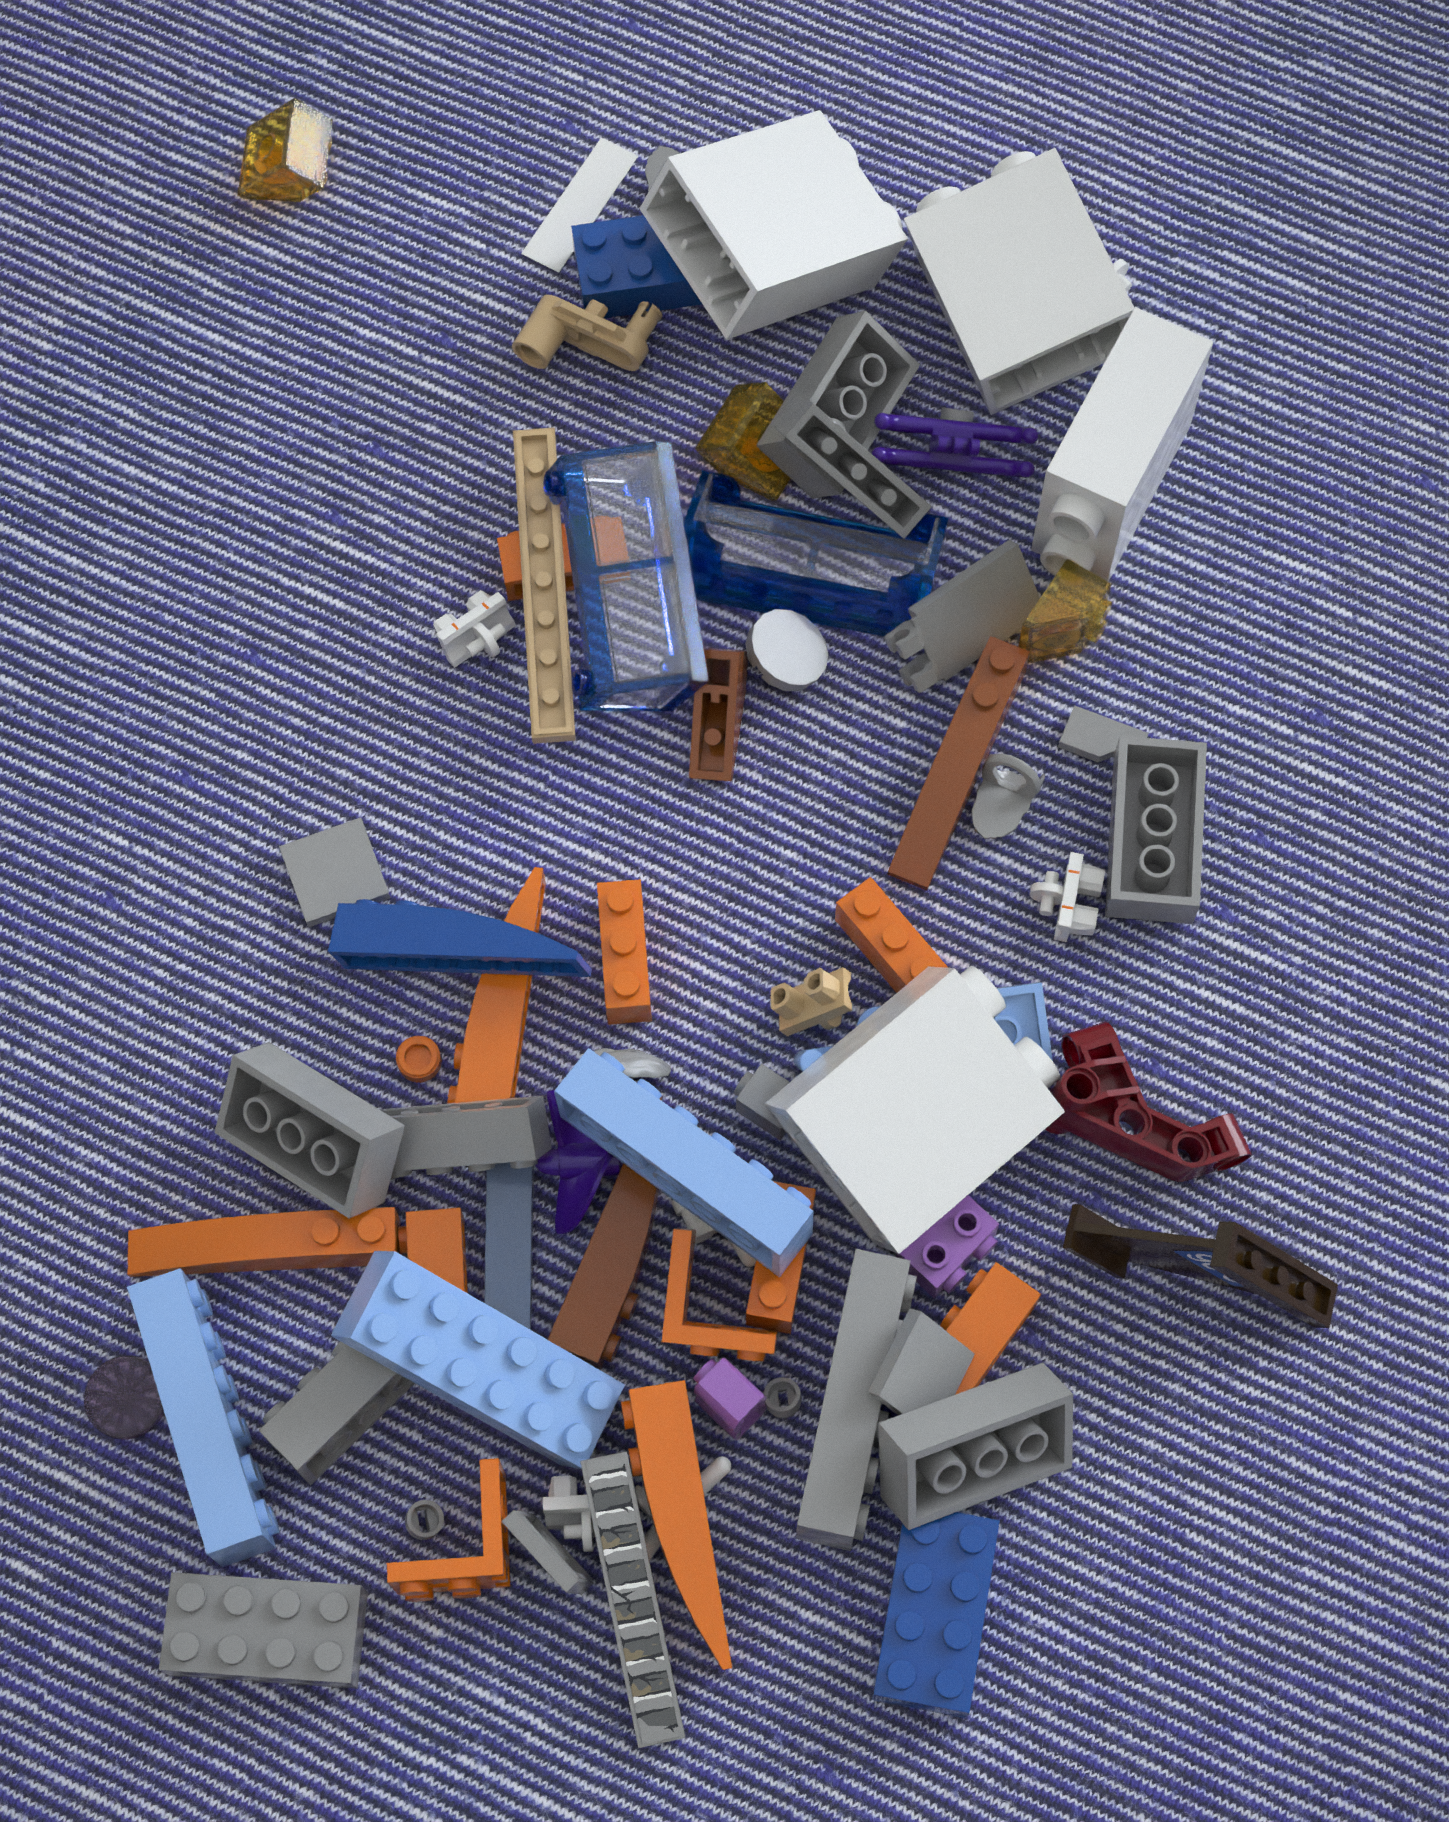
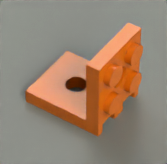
(704, 1337)
(469, 1574)

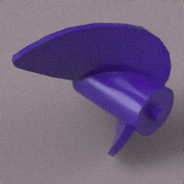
(580, 1168)

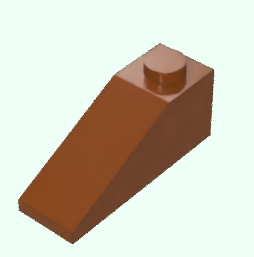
(718, 715)

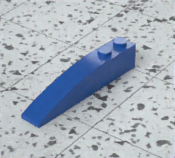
(444, 940)

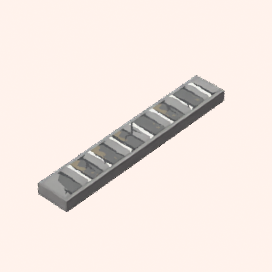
(632, 1599)

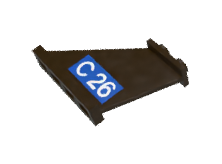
(1231, 1260)

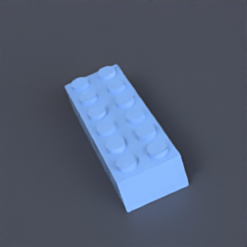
(685, 1161)
(477, 1359)
(201, 1417)

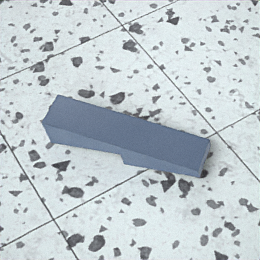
(509, 1241)

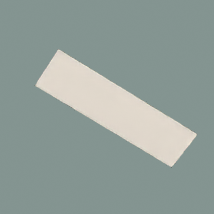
(579, 203)

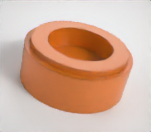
(418, 1059)

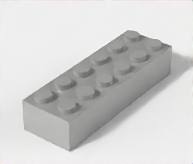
(850, 1415)

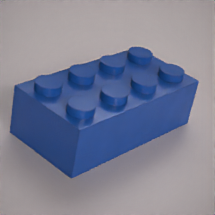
(627, 264)
(936, 1614)

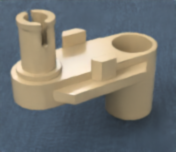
(561, 321)

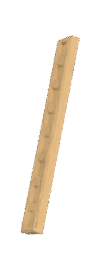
(543, 590)

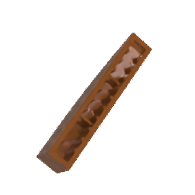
(959, 762)
(608, 1273)

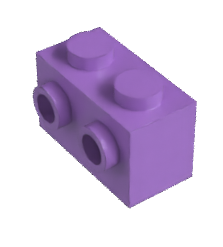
(950, 1245)

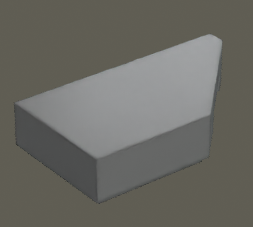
(1094, 734)

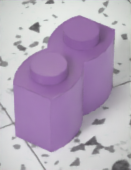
(728, 1397)

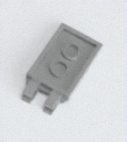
(961, 616)

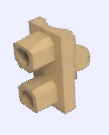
(817, 1001)

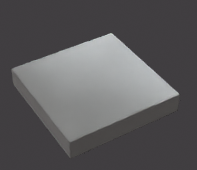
(333, 869)
(920, 1365)
(548, 1552)

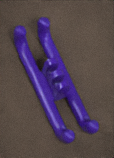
(955, 445)

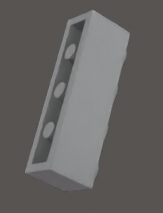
(850, 464)
(471, 1135)

